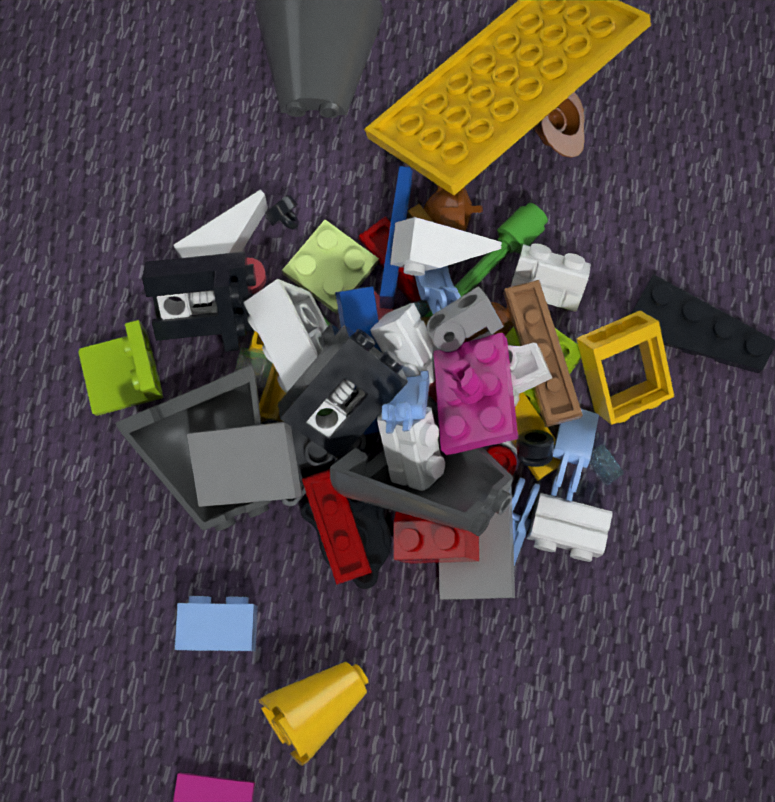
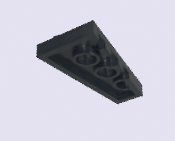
(703, 329)

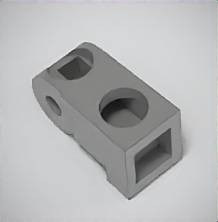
(462, 320)

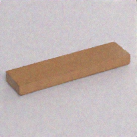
(534, 325)

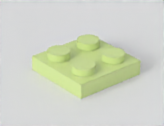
(330, 264)

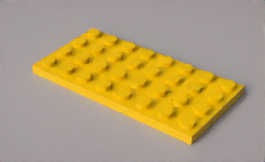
(503, 85)

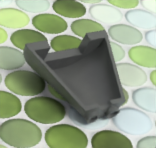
(317, 50)
(162, 439)
(462, 498)

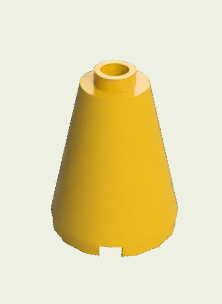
(314, 707)

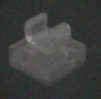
(260, 364)

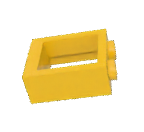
(613, 339)

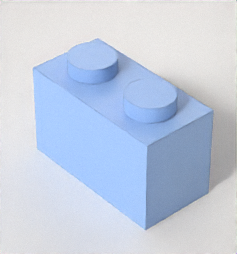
(216, 626)

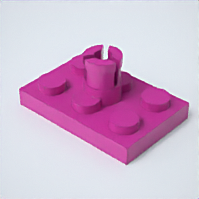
(475, 395)

